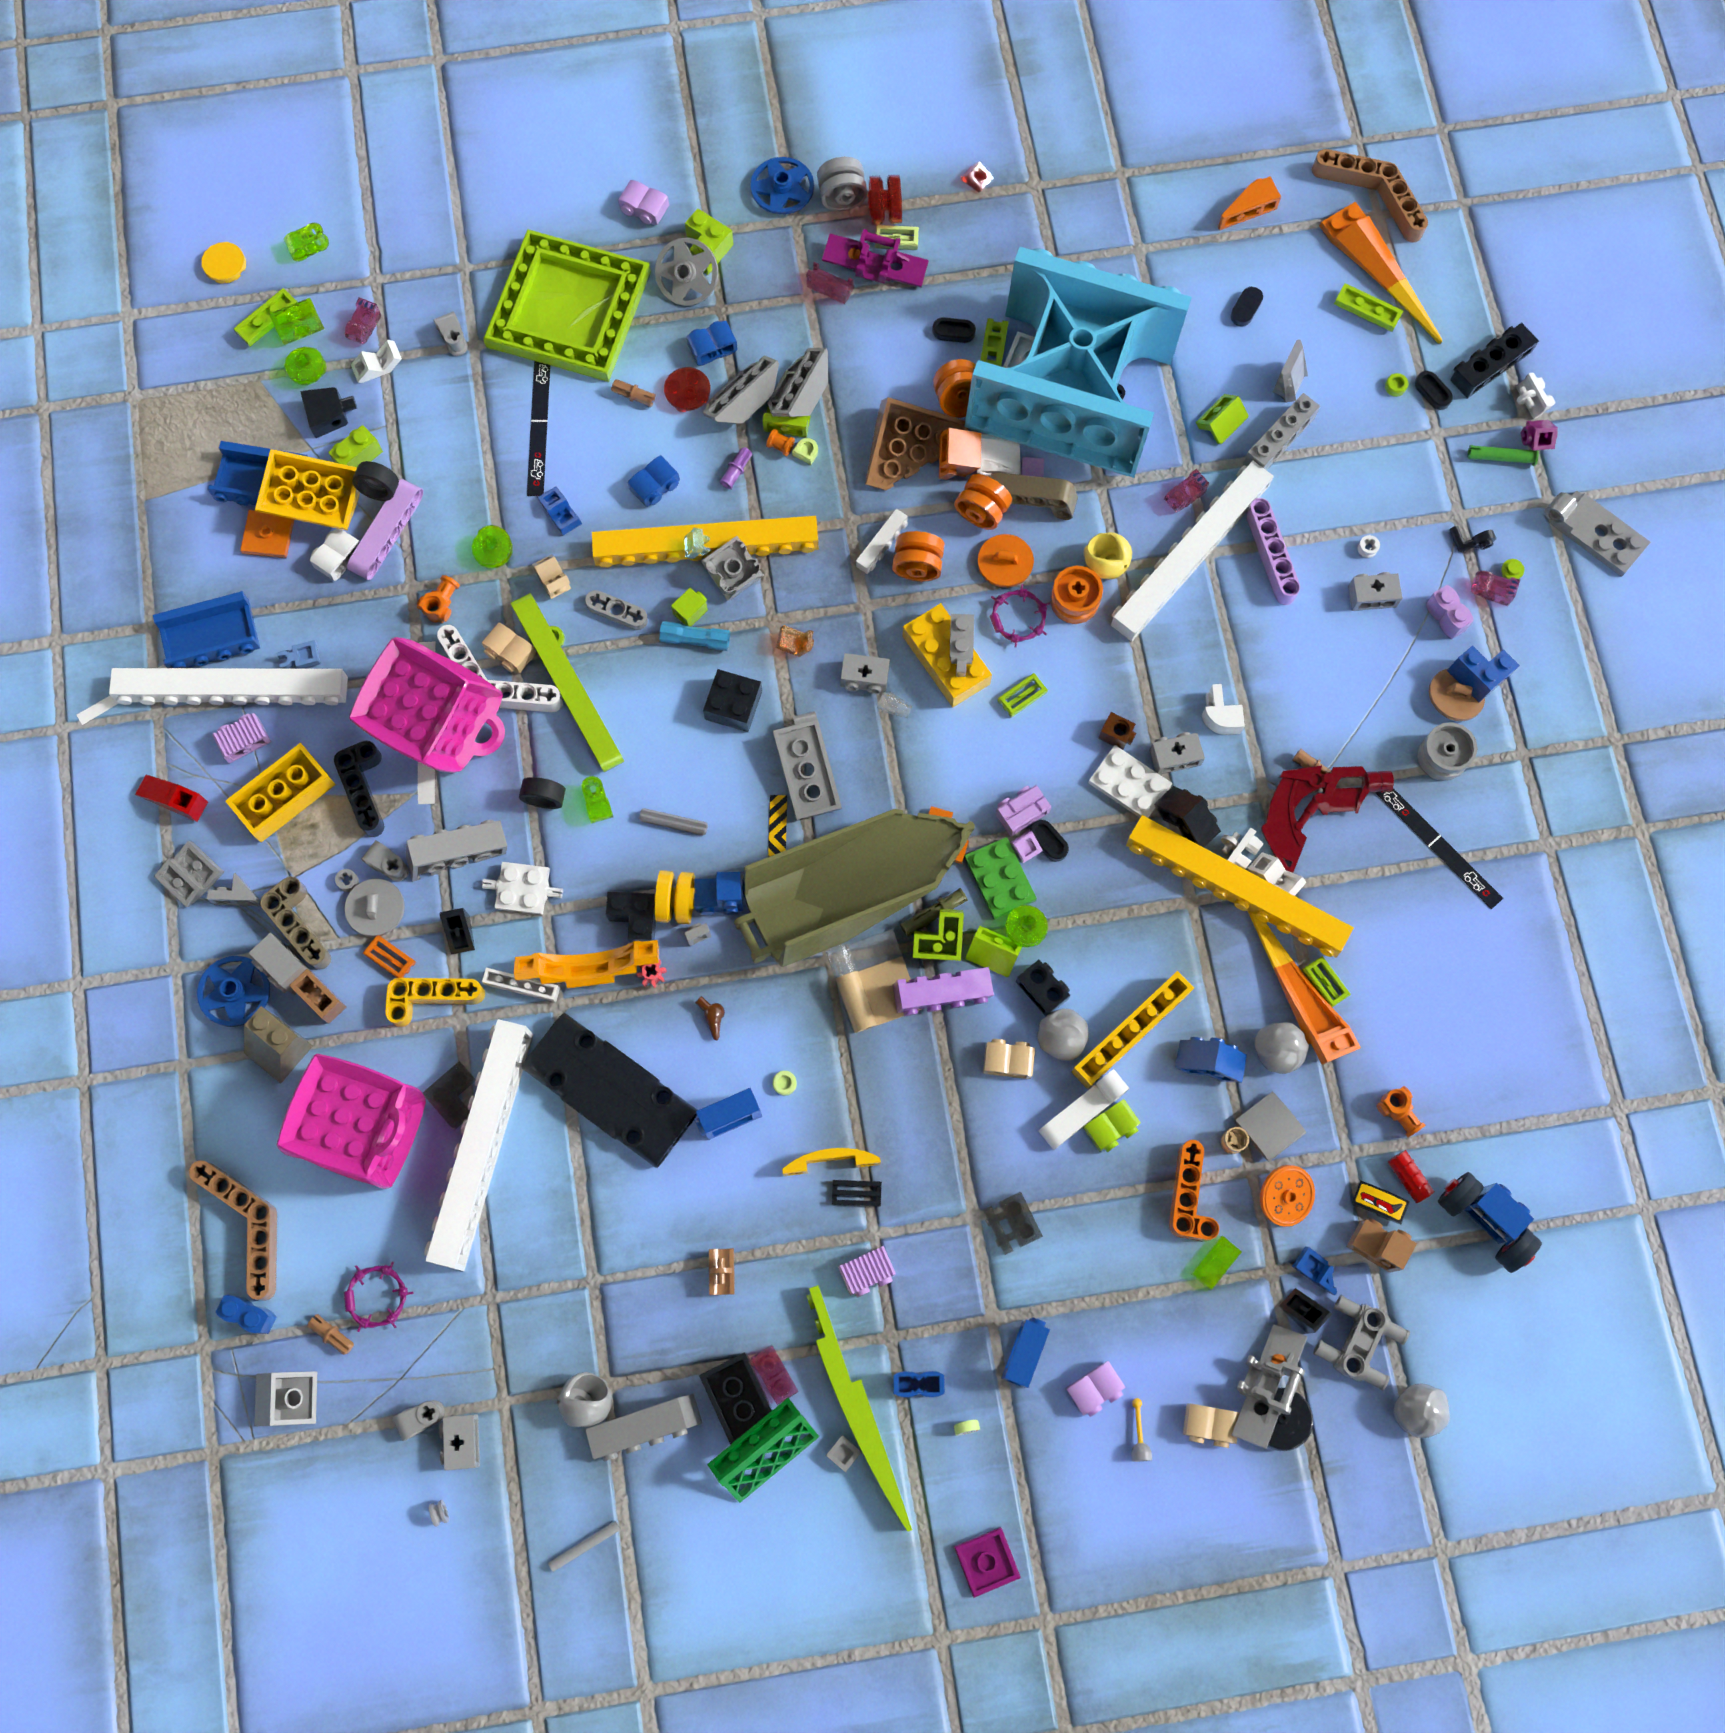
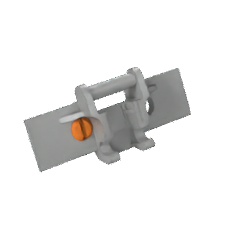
(1262, 1382)

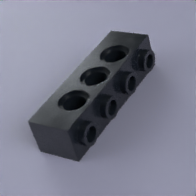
(1521, 345)

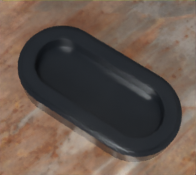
(1246, 306)
(954, 330)
(1433, 390)
(1050, 840)

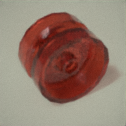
(885, 199)

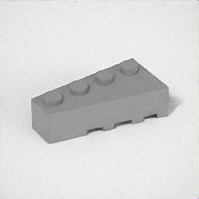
(454, 848)
(643, 1426)

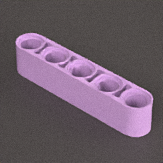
(385, 530)
(1270, 560)

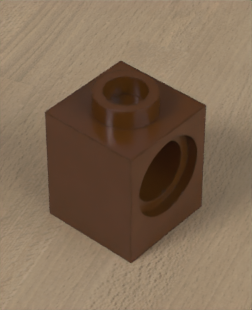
(1117, 722)

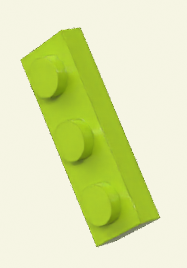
(1368, 307)
(260, 322)

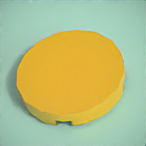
(223, 262)

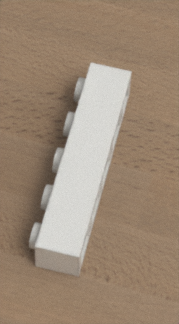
(882, 541)
(526, 986)

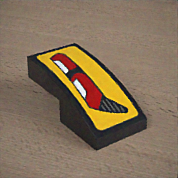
(1380, 1202)

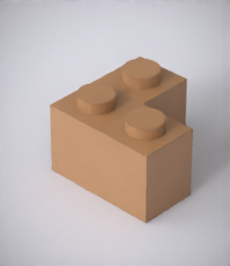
(1383, 1248)

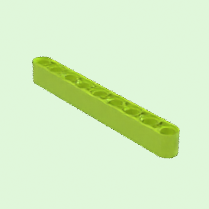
(567, 682)

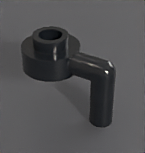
(1482, 540)

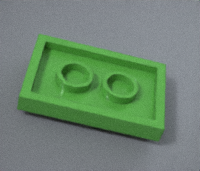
(1000, 877)

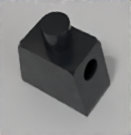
(326, 409)

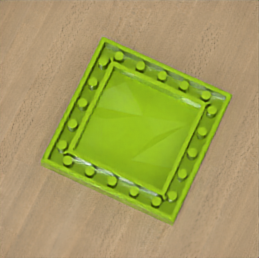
(567, 305)

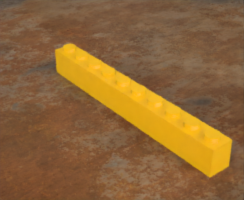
(668, 542)
(1239, 887)

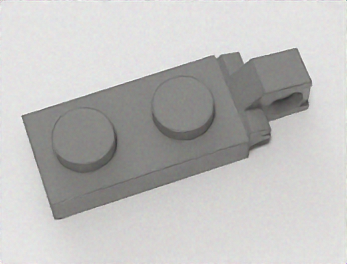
(961, 641)

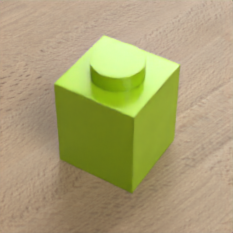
(689, 607)

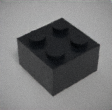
(732, 700)

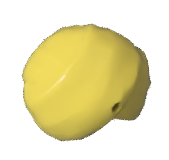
(1108, 555)

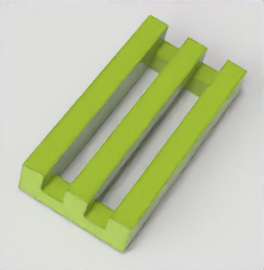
(1007, 706)
(1312, 978)

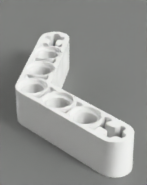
(517, 689)

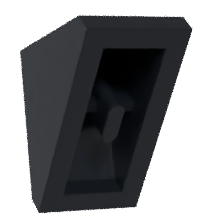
(458, 930)
(1305, 1311)

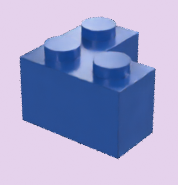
(1479, 673)
(719, 894)
(1211, 1059)

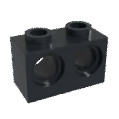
(1038, 991)

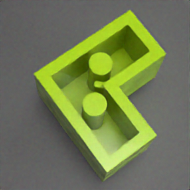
(711, 233)
(945, 943)

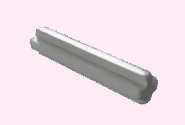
(673, 821)

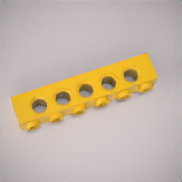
(1132, 1030)

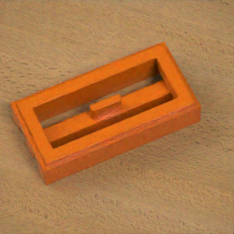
(404, 968)

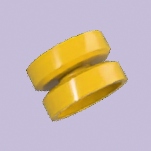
(674, 897)

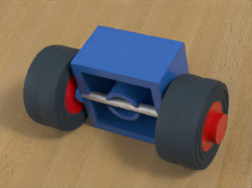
(1497, 1215)

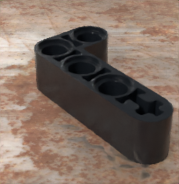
(362, 790)

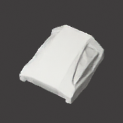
(999, 456)

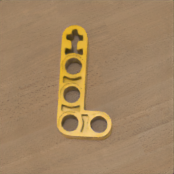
(435, 995)

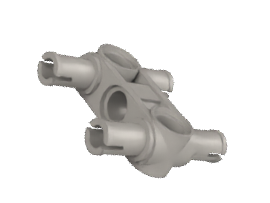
(1361, 1342)

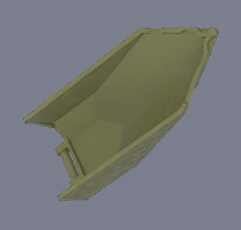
(845, 882)

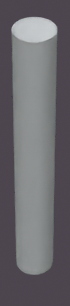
(584, 1546)

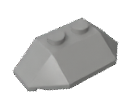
(801, 385)
(744, 392)

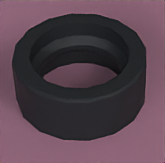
(375, 481)
(542, 793)

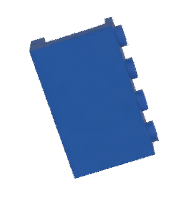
(240, 473)
(207, 631)

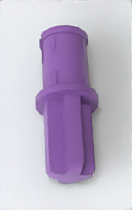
(735, 468)

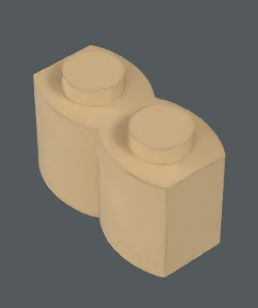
(509, 648)
(1008, 1059)
(1211, 1424)

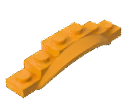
(587, 968)

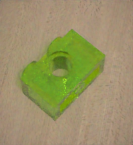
(296, 321)

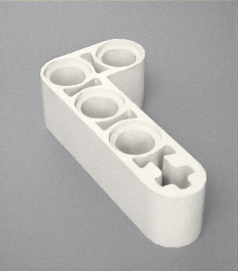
(1084, 1109)

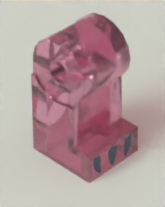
(363, 321)
(1187, 491)
(1495, 587)

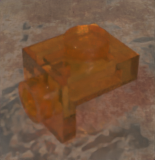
(795, 641)

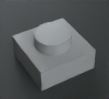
(697, 933)
(843, 1453)

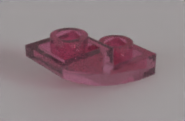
(774, 1374)

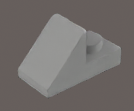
(239, 896)

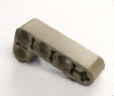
(1040, 492)
(298, 927)

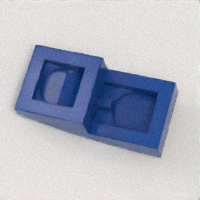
(559, 510)

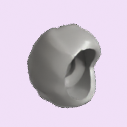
(1063, 1034)
(1281, 1047)
(584, 1400)
(1422, 1410)

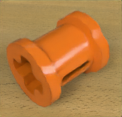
(780, 442)

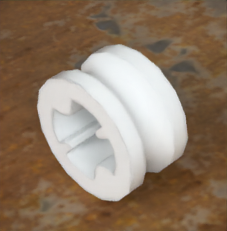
(1372, 551)

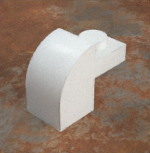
(1221, 718)

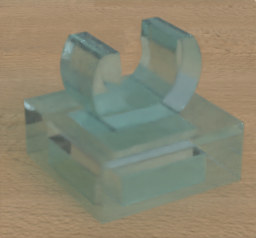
(694, 543)

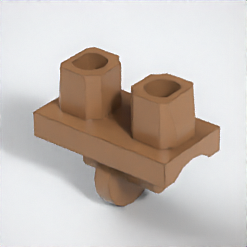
(721, 1272)

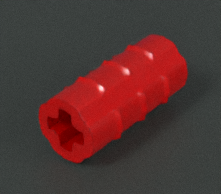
(1411, 1176)

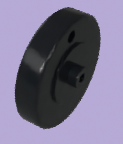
(1290, 1429)

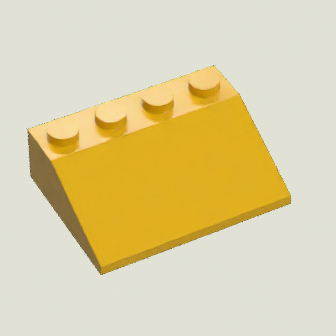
(308, 490)

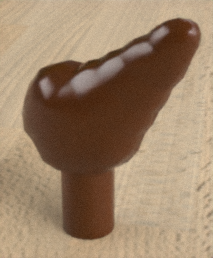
(713, 1015)

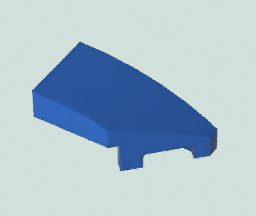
(1316, 1269)

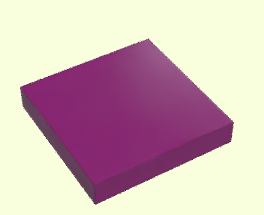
(987, 1562)

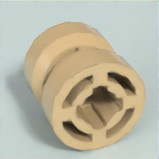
(1239, 1139)

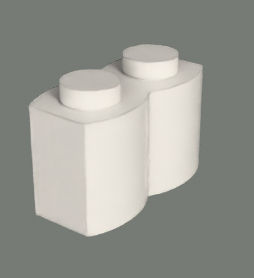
(334, 554)

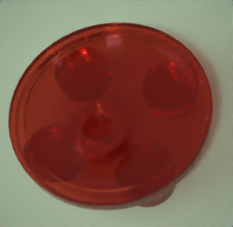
(687, 389)

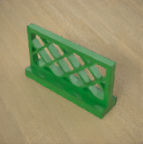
(751, 1447)

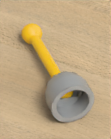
(1140, 1451)

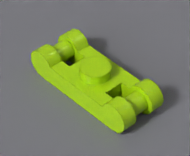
(994, 342)

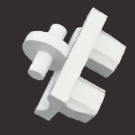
(1533, 395)
(1248, 842)

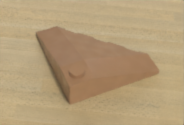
(905, 441)

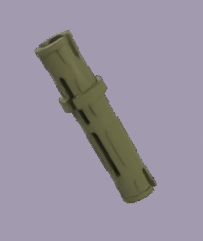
(932, 913)

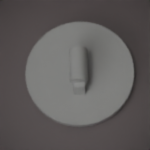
(374, 907)

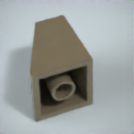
(273, 1044)

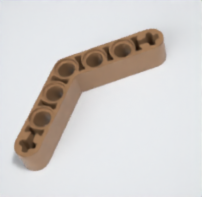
(1378, 176)
(254, 1226)

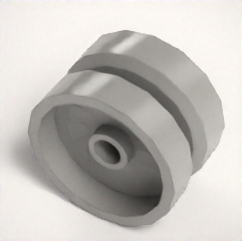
(842, 183)
(1447, 751)

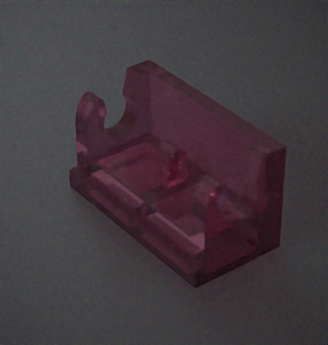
(829, 284)

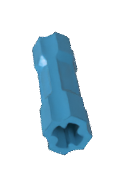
(711, 638)

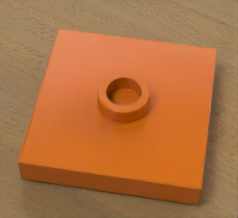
(266, 535)

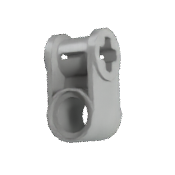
(452, 334)
(383, 861)
(416, 1420)

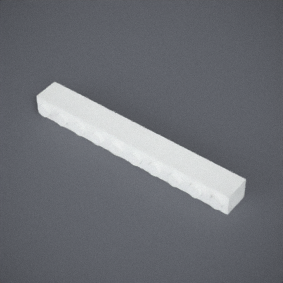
(1191, 551)
(228, 685)

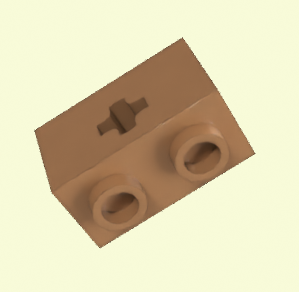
(318, 996)

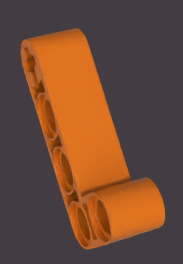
(1192, 1191)

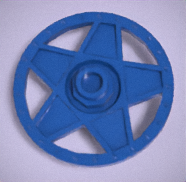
(782, 185)
(232, 991)

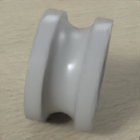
(341, 874)
(438, 1513)

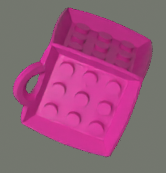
(428, 707)
(352, 1121)

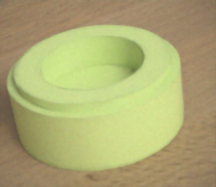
(784, 1083)
(966, 1427)

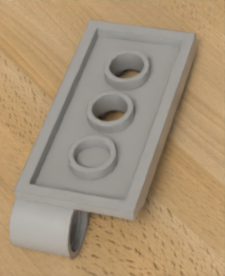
(1578, 518)
(801, 746)

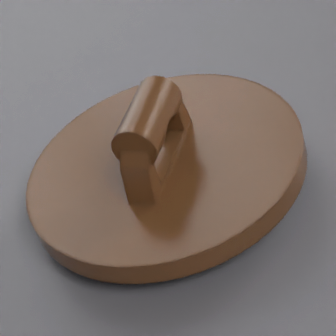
(1453, 698)

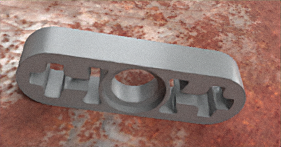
(612, 601)

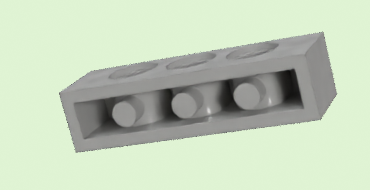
(1283, 432)

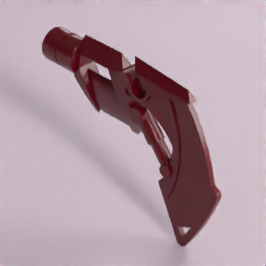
(1282, 828)

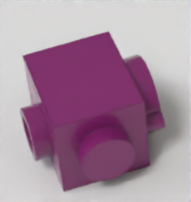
(1539, 435)

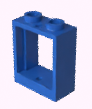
(728, 1114)
(1026, 1352)

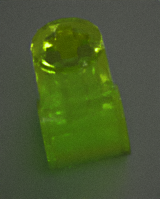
(304, 242)
(596, 802)

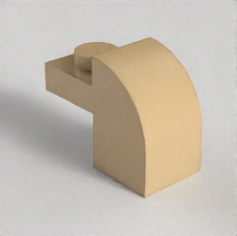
(551, 576)

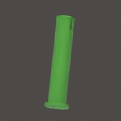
(1503, 454)

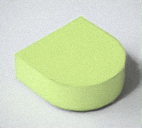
(806, 450)

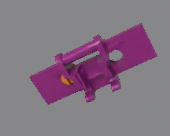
(873, 266)

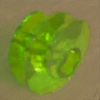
(305, 365)
(493, 537)
(1030, 916)

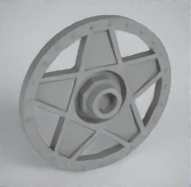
(686, 271)

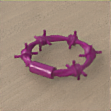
(997, 622)
(350, 1301)

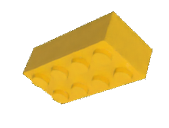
(930, 642)
(280, 792)

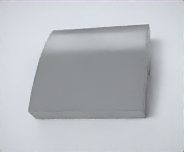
(189, 874)
(1270, 1126)

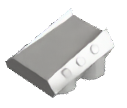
(1292, 374)
(732, 568)

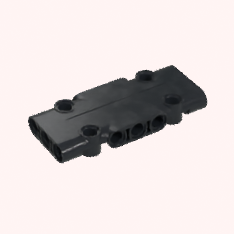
(610, 1089)

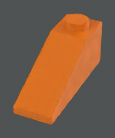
(1254, 201)

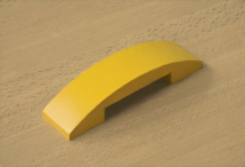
(862, 1159)

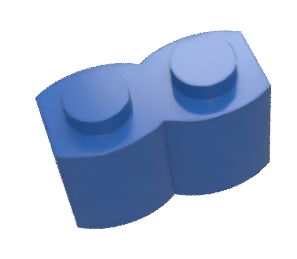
(712, 342)
(654, 481)
(249, 1317)
(911, 1384)

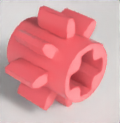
(652, 979)

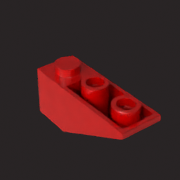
(172, 797)

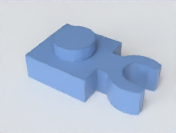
(303, 655)

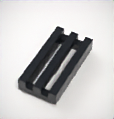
(877, 1193)

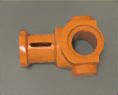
(438, 598)
(1403, 1112)

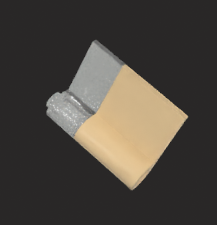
(866, 978)

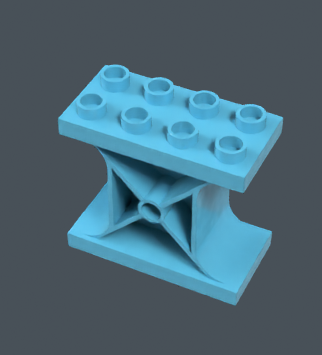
(1068, 384)

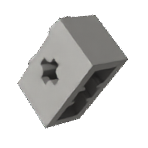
(1375, 591)
(856, 665)
(1167, 761)
(466, 1455)

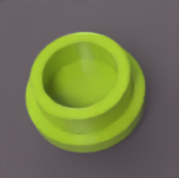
(1512, 568)

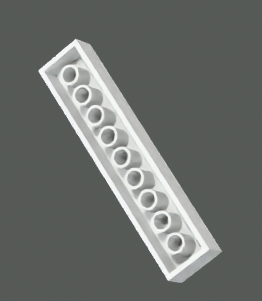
(479, 1146)

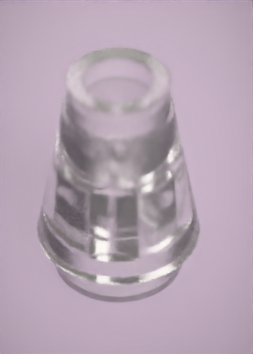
(894, 705)

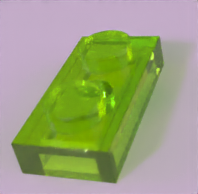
(1216, 1262)

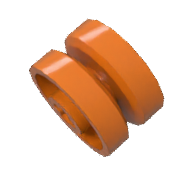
(953, 386)
(983, 501)
(918, 556)
(1076, 594)

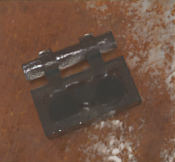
(1019, 1219)

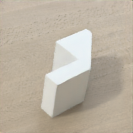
(373, 365)
(1272, 871)

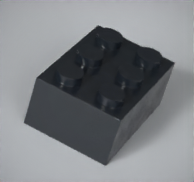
(736, 1395)

